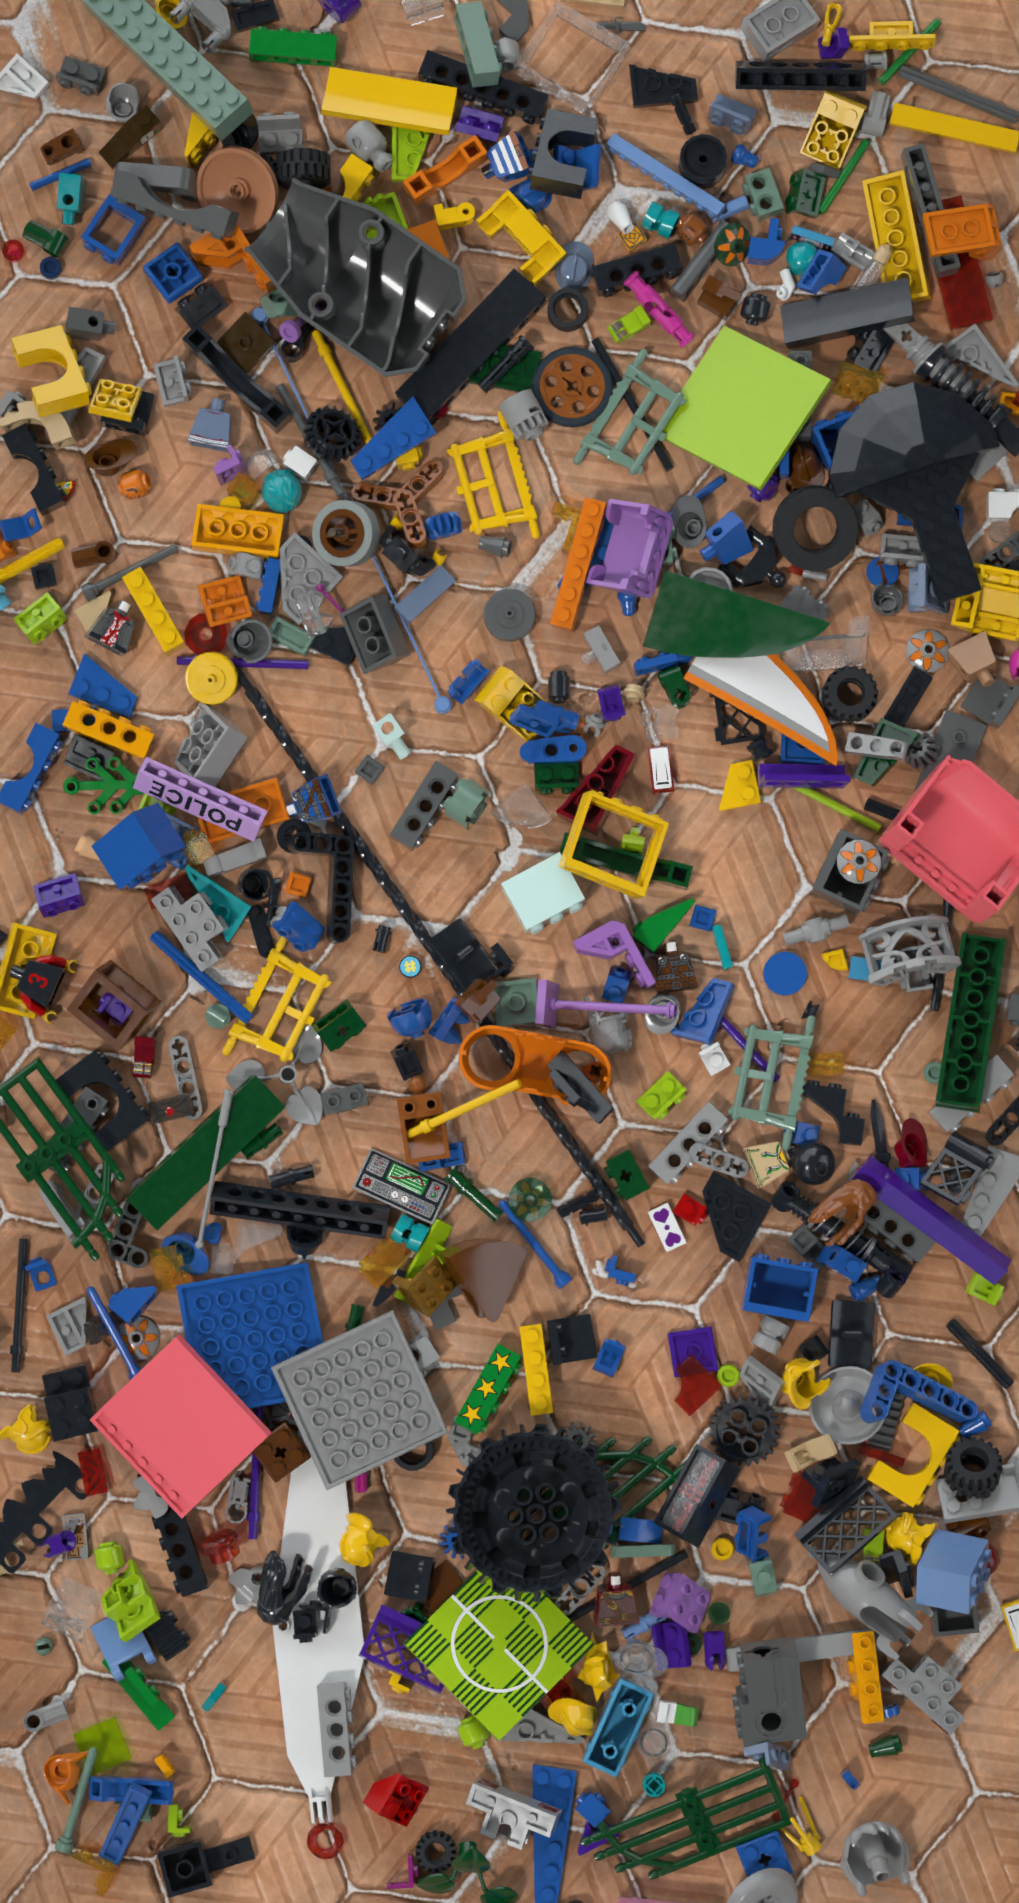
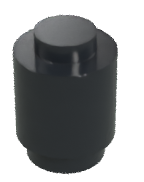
(559, 687)

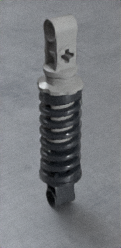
(934, 366)

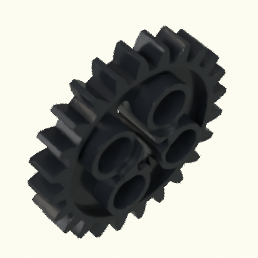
(735, 1448)

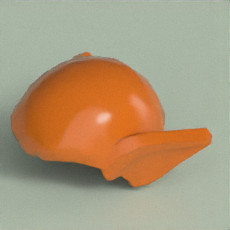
(63, 1772)

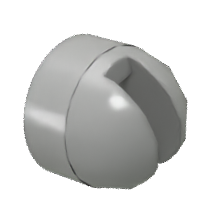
(993, 279)

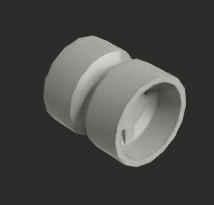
(770, 1335)

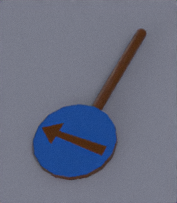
(878, 572)

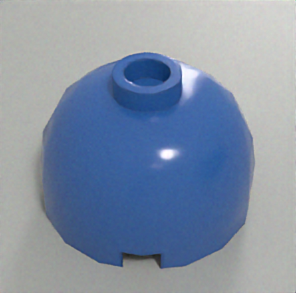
(412, 1018)

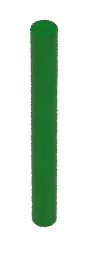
(933, 26)
(843, 176)

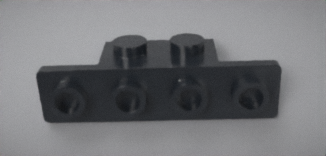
(578, 1088)

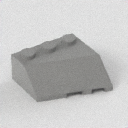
(209, 746)

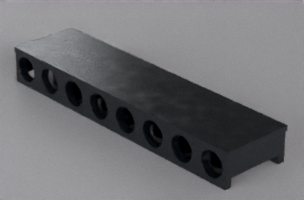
(473, 344)

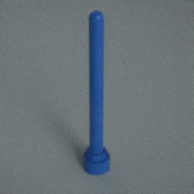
(560, 1277)
(115, 1335)

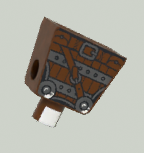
(674, 971)

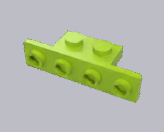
(430, 1247)

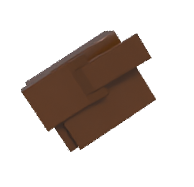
(718, 297)
(478, 1000)

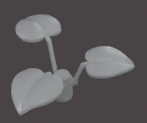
(304, 1105)

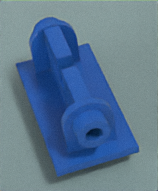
(462, 688)

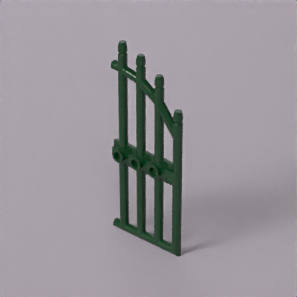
(57, 1147)
(623, 1458)
(699, 1823)

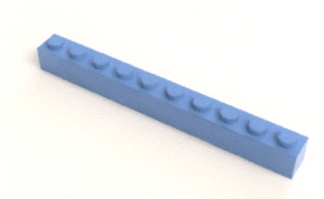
(664, 175)

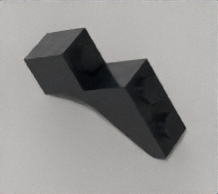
(832, 1101)

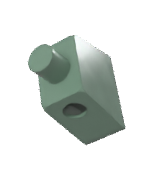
(762, 1577)

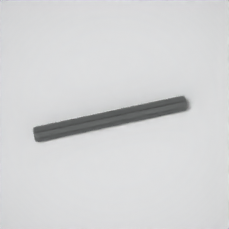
(958, 94)

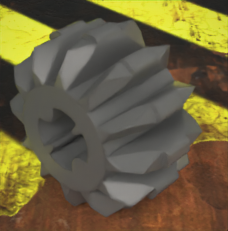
(922, 751)
(586, 1442)

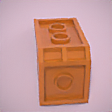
(963, 230)
(227, 254)

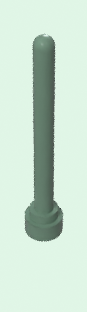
(65, 1842)

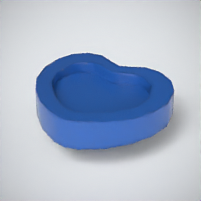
(212, 1233)

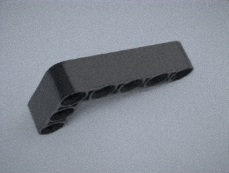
(335, 855)

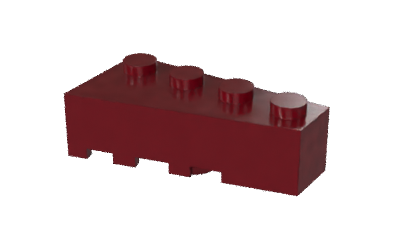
(606, 777)

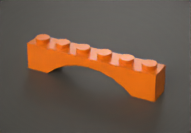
(577, 567)

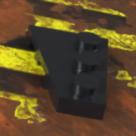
(655, 88)

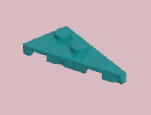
(224, 902)

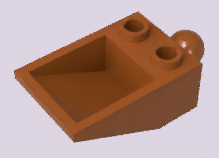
(424, 1146)

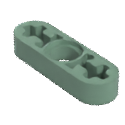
(642, 1550)

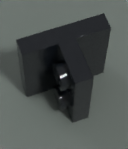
(830, 1479)

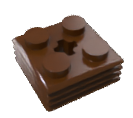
(295, 1453)

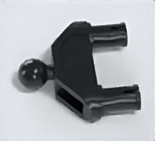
(759, 566)

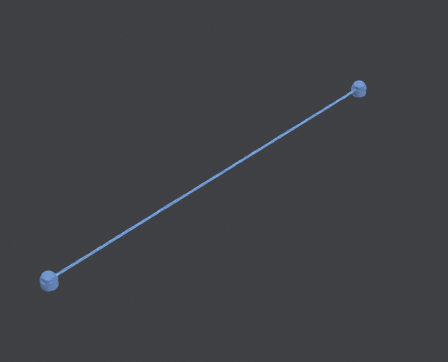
(442, 704)

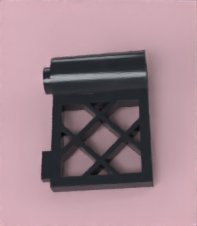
(719, 732)
(969, 1156)

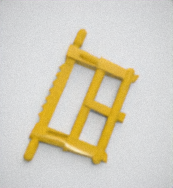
(500, 519)
(299, 971)

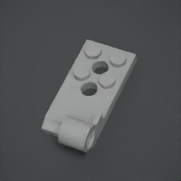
(1001, 1501)

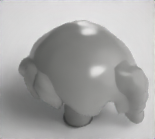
(874, 1855)

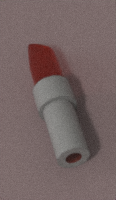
(807, 574)

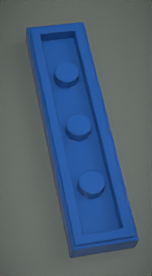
(125, 1823)

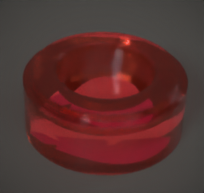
(13, 251)

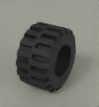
(305, 165)
(863, 681)
(969, 1482)

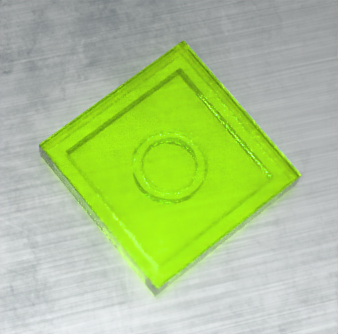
(109, 1744)

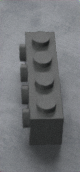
(91, 1108)

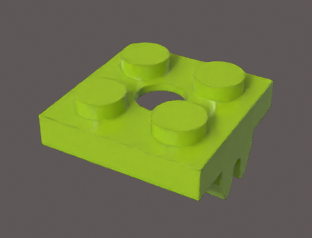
(389, 206)

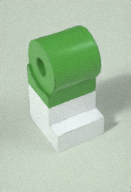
(677, 1713)

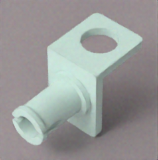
(393, 737)

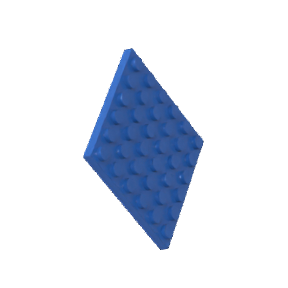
(250, 1325)

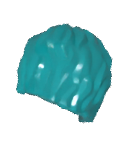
(281, 490)

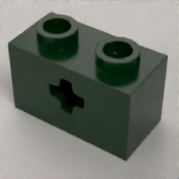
(328, 1025)
(626, 1162)

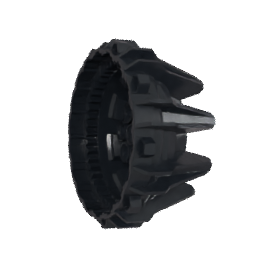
(492, 1493)

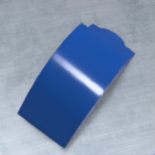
(768, 250)

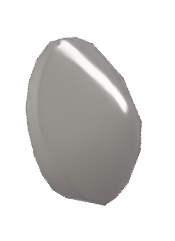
(658, 1022)

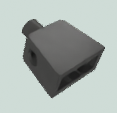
(78, 324)

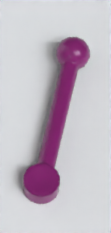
(320, 588)

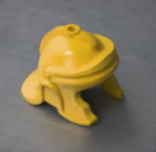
(801, 1383)
(27, 1433)
(908, 1536)
(360, 1541)

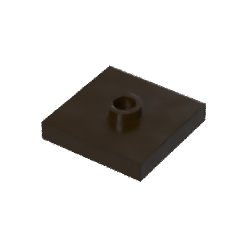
(246, 342)

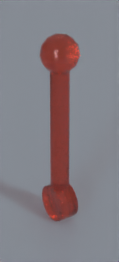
(793, 1784)

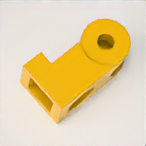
(454, 217)

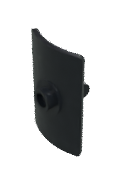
(462, 954)
(851, 1334)

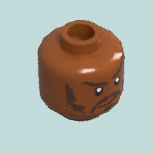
(691, 229)

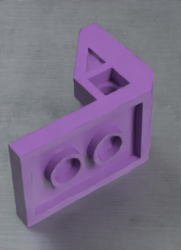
(598, 944)

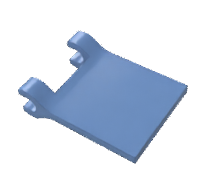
(117, 1651)

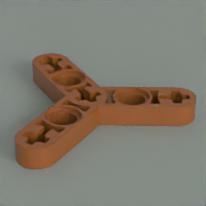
(409, 493)

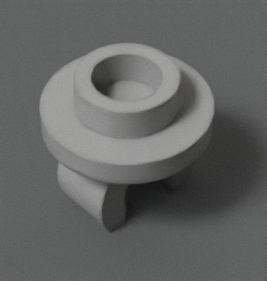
(594, 720)

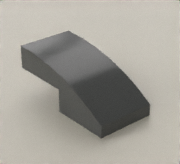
(807, 1246)

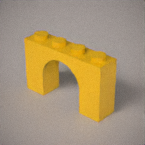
(53, 346)
(939, 1437)

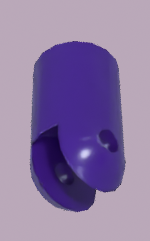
(60, 1543)
(714, 1647)

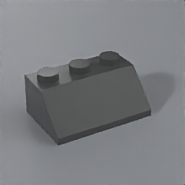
(383, 638)

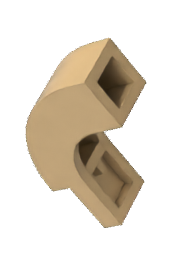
(58, 428)

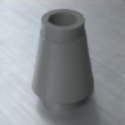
(495, 545)

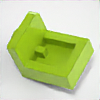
(984, 1290)

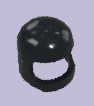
(249, 880)

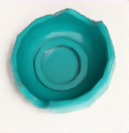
(800, 256)

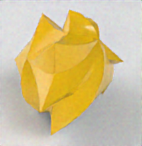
(598, 1668)

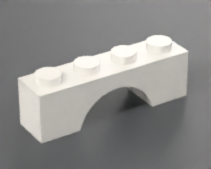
(1001, 504)

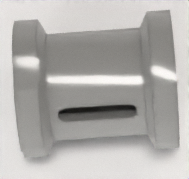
(876, 61)

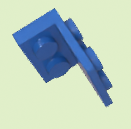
(584, 158)

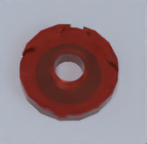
(199, 646)

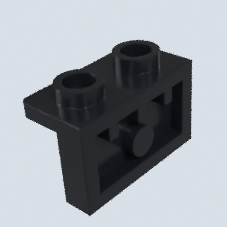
(201, 305)
(869, 349)
(737, 1501)

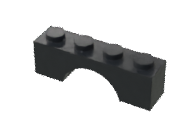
(45, 493)

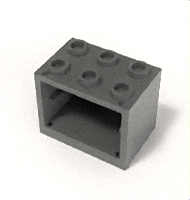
(836, 889)

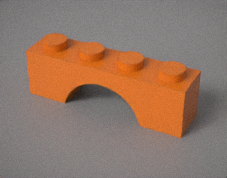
(432, 180)

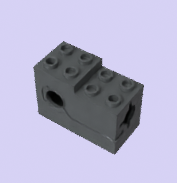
(769, 1693)

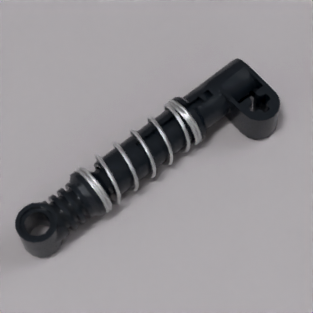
(892, 1268)

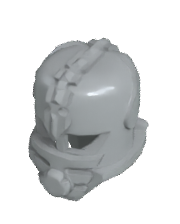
(609, 1032)

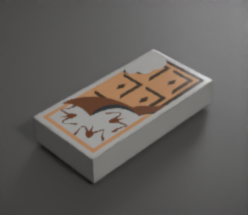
(77, 1525)

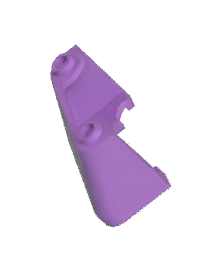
(634, 549)

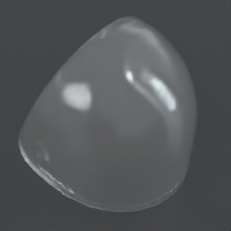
(260, 461)

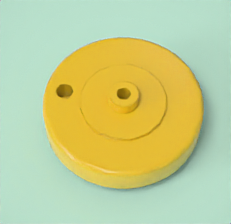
(211, 678)

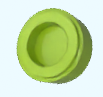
(728, 1375)

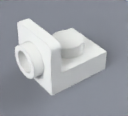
(713, 1058)

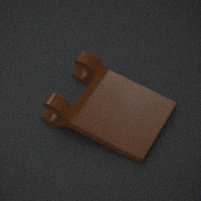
(443, 1586)

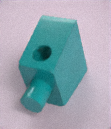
(70, 187)

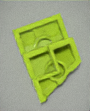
(130, 1603)

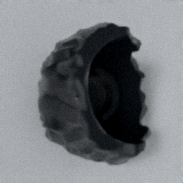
(336, 1588)

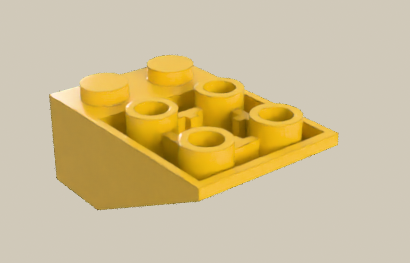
(833, 129)
(198, 141)
(503, 695)

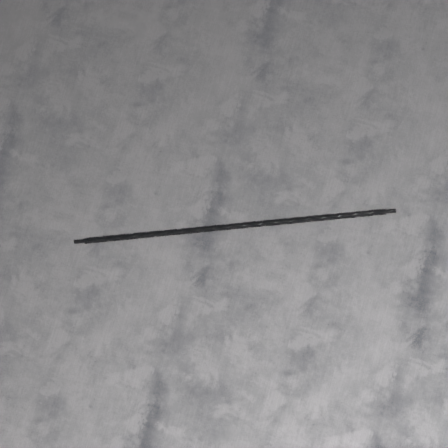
(423, 936)

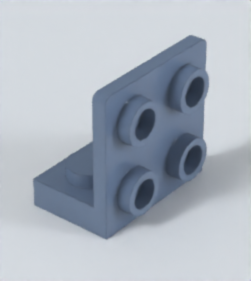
(731, 115)

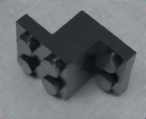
(69, 1403)

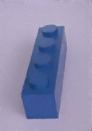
(270, 584)

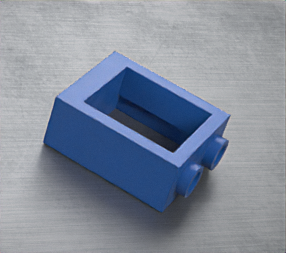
(127, 213)

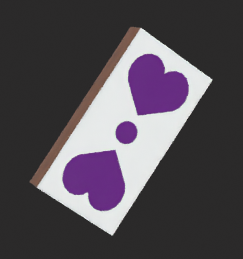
(666, 1227)

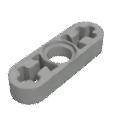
(713, 1153)
(572, 1604)

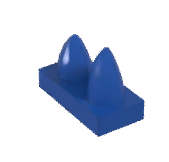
(443, 1027)

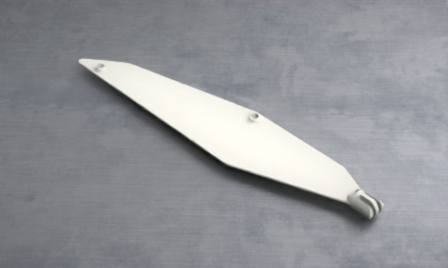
(314, 1530)

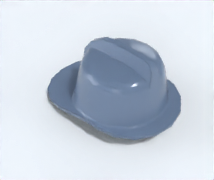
(576, 267)

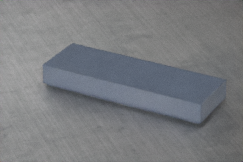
(424, 594)

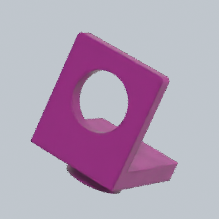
(413, 1873)

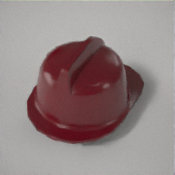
(912, 1146)

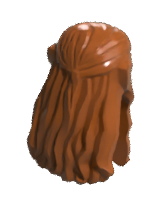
(857, 1198)

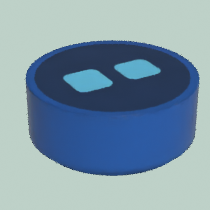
(891, 1710)

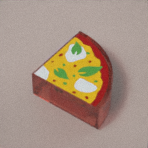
(68, 488)

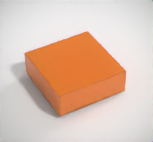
(298, 885)

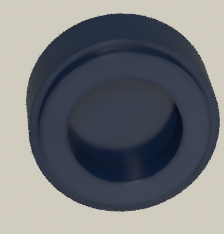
(50, 268)

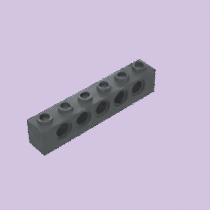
(926, 199)

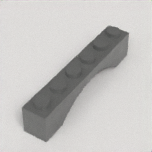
(136, 190)

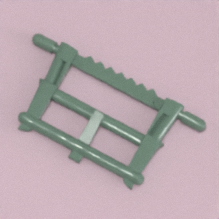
(656, 433)
(744, 1072)

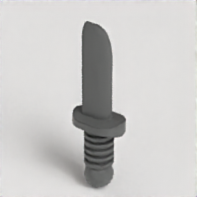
(623, 26)

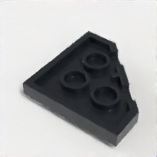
(733, 1214)

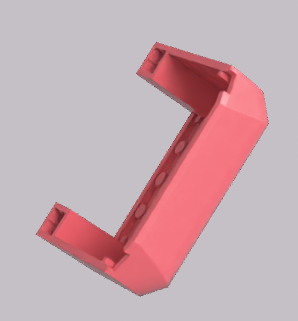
(960, 838)

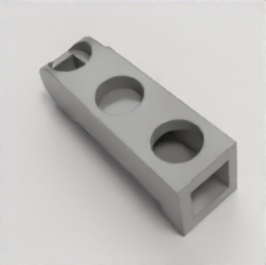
(876, 747)
(235, 858)
(59, 1191)

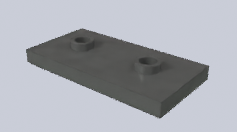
(955, 737)

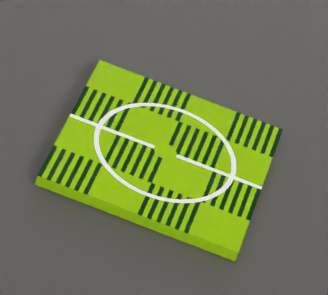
(498, 1651)

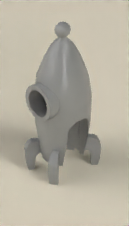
(871, 1600)

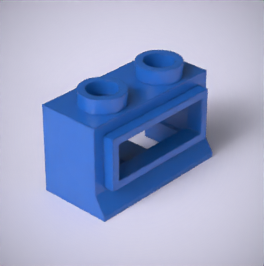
(748, 1533)

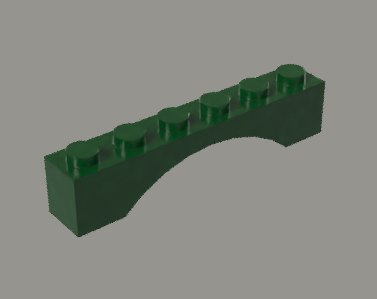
(629, 863)

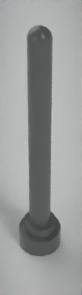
(91, 590)

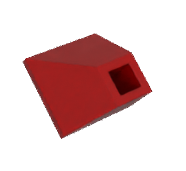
(396, 1798)

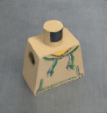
(767, 1162)

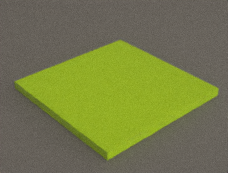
(744, 407)

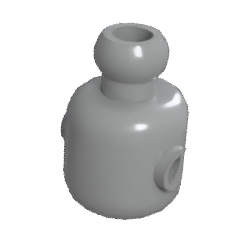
(368, 144)

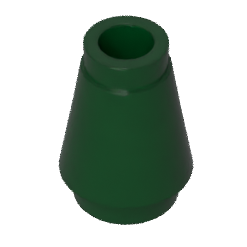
(886, 1746)

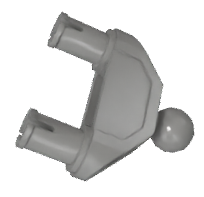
(211, 14)

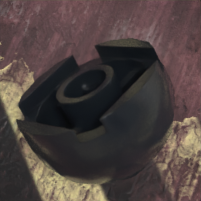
(813, 1162)

